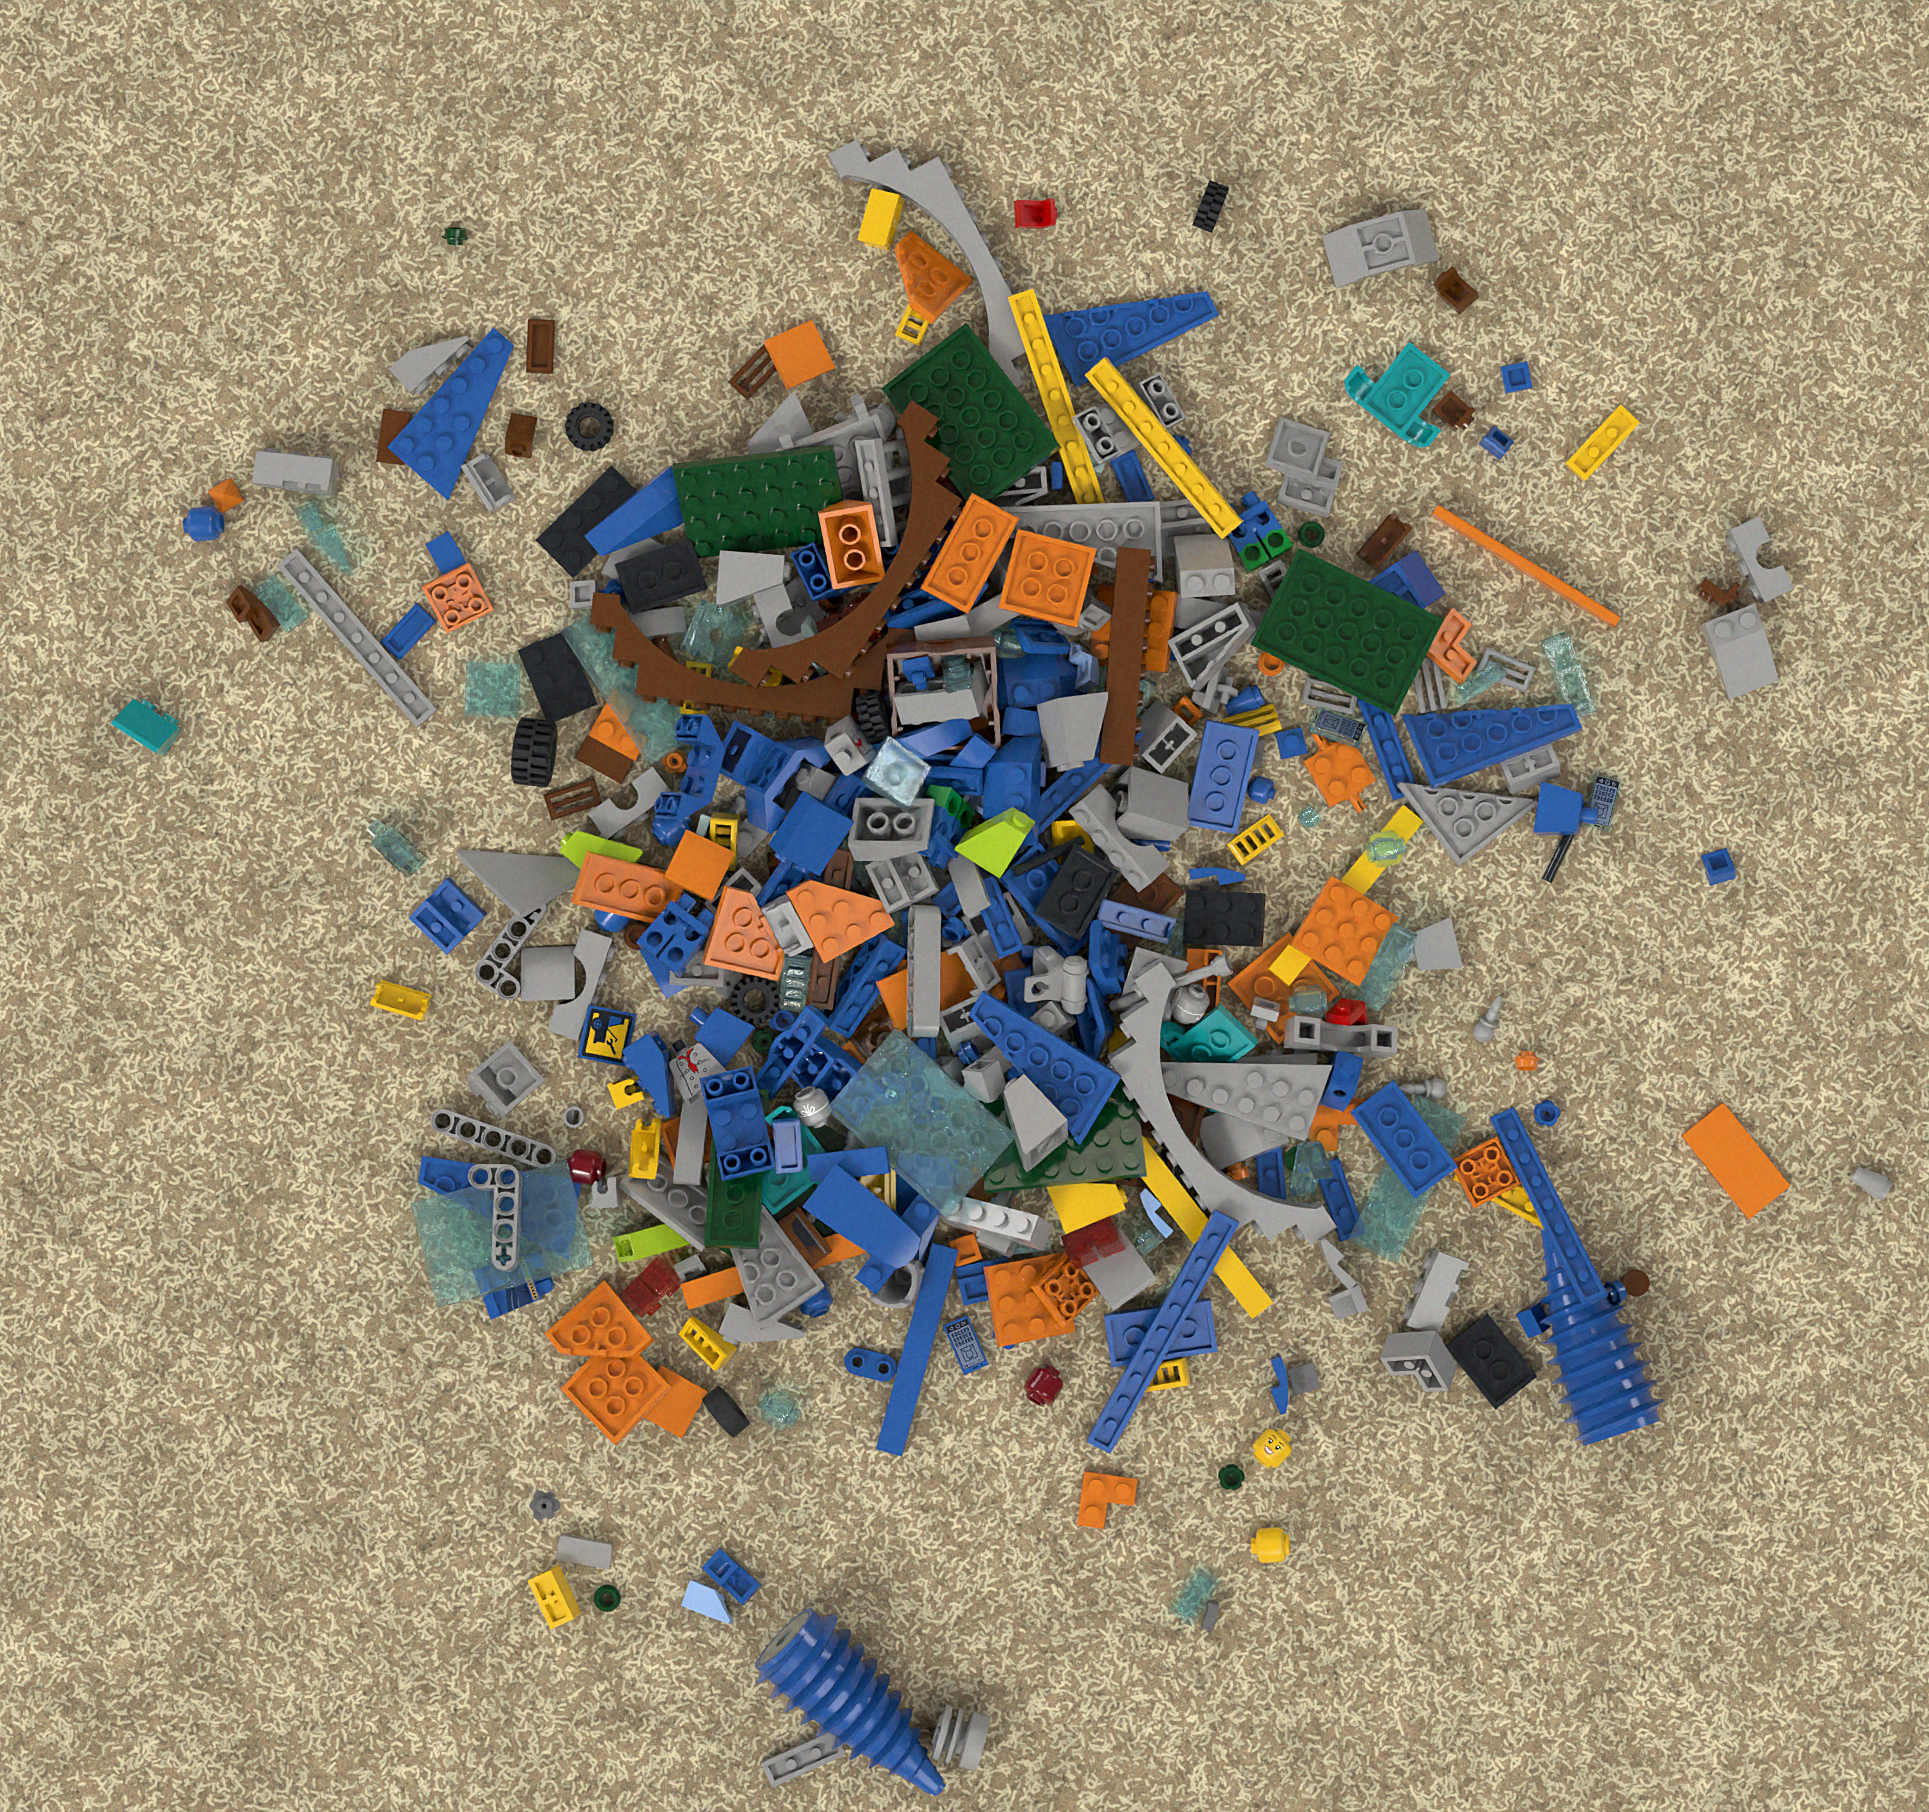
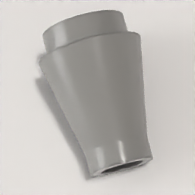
(1873, 1183)

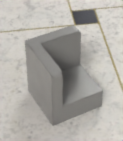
(1347, 1302)

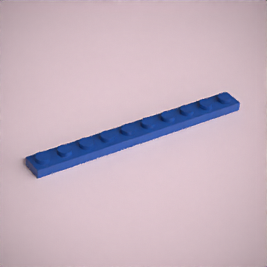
(1052, 804)
(1162, 1331)

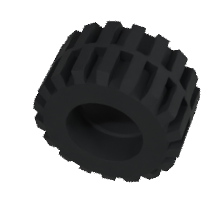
(534, 752)

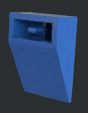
(743, 752)
(650, 1061)

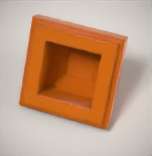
(226, 495)
(1193, 708)

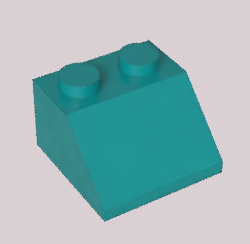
(147, 726)

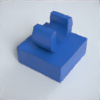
(918, 671)

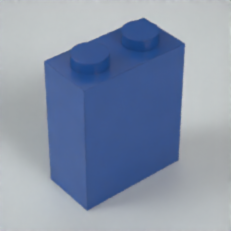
(810, 834)

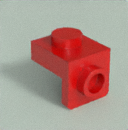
(1035, 213)
(1348, 1013)

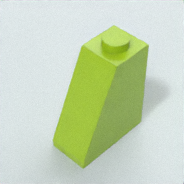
(996, 840)
(577, 844)
(647, 1242)

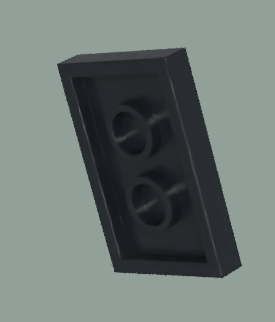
(660, 576)
(557, 678)
(1075, 891)
(1224, 918)
(1490, 1361)

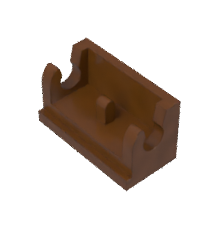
(1383, 541)

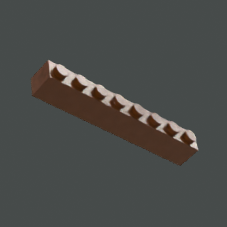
(1125, 656)

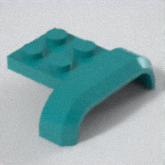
(1401, 394)
(1212, 1039)
(785, 1187)

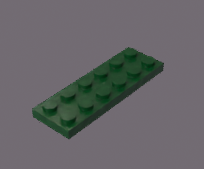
(734, 1204)

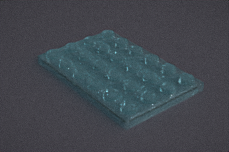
(932, 1125)
(459, 1227)

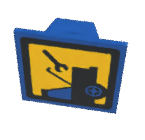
(606, 1035)

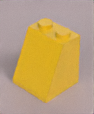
(1086, 1203)

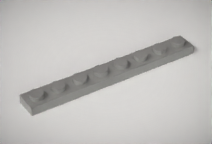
(357, 638)

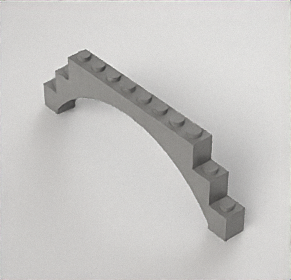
(934, 193)
(1141, 1072)

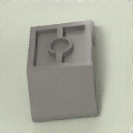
(1380, 246)
(1109, 435)

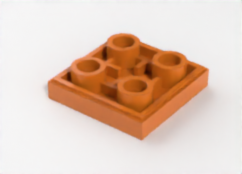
(799, 355)
(457, 597)
(698, 865)
(1485, 1172)
(1064, 1290)
(679, 1405)

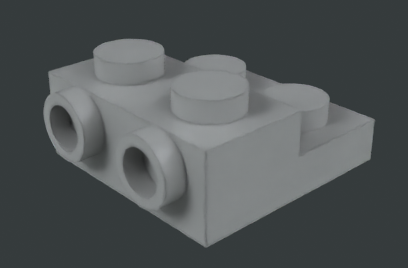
(504, 1080)

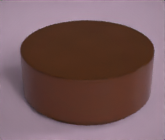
(633, 933)
(1636, 1282)

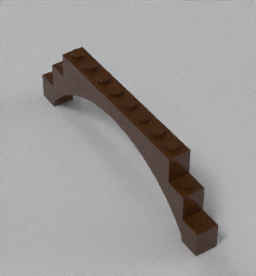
(840, 644)
(667, 680)

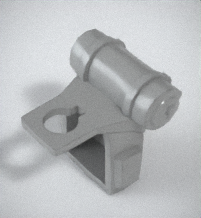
(1058, 979)

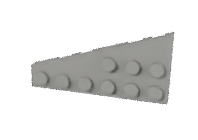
(1099, 527)
(1263, 1094)
(775, 1275)

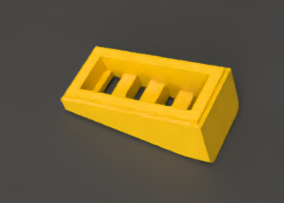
(907, 335)
(726, 819)
(1236, 852)
(720, 1350)
(1184, 1379)

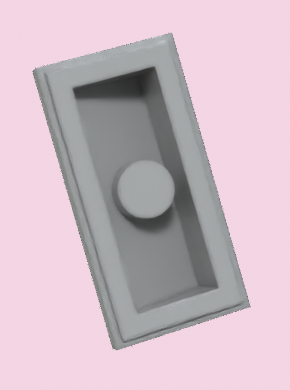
(944, 629)
(584, 1551)

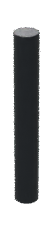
(1046, 856)
(1557, 858)

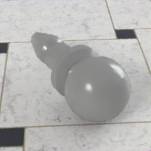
(1484, 1030)
(1434, 1088)

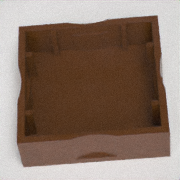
(975, 649)

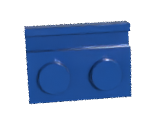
(1039, 637)
(973, 1282)

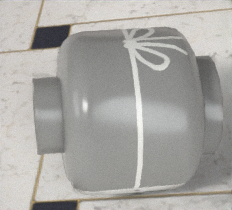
(1189, 1003)
(812, 1107)

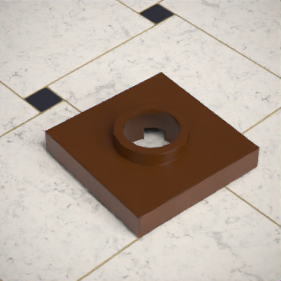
(870, 1028)

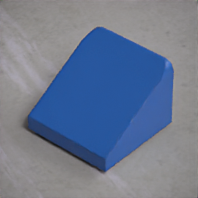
(1718, 866)

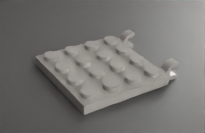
(843, 438)

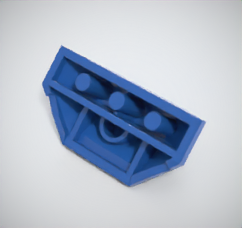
(921, 607)
(1034, 680)
(1014, 781)
(1094, 1023)

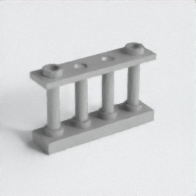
(876, 485)

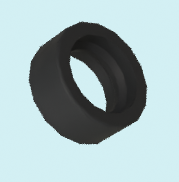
(725, 1411)

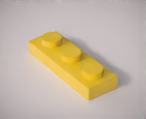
(1602, 443)

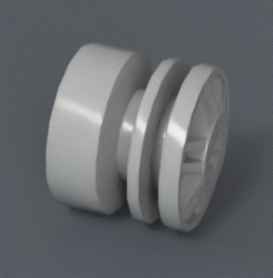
(960, 1737)

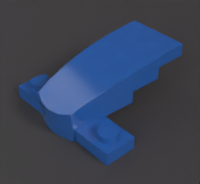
(807, 1058)
(871, 1224)

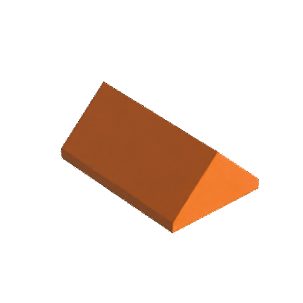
(851, 544)

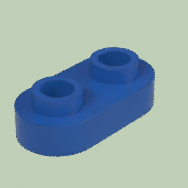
(870, 1365)

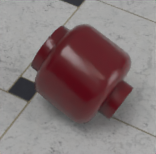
(587, 1166)
(1043, 1385)

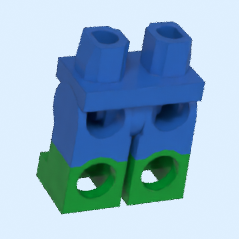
(1261, 524)
(949, 824)

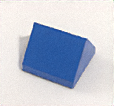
(1496, 442)
(1531, 1318)

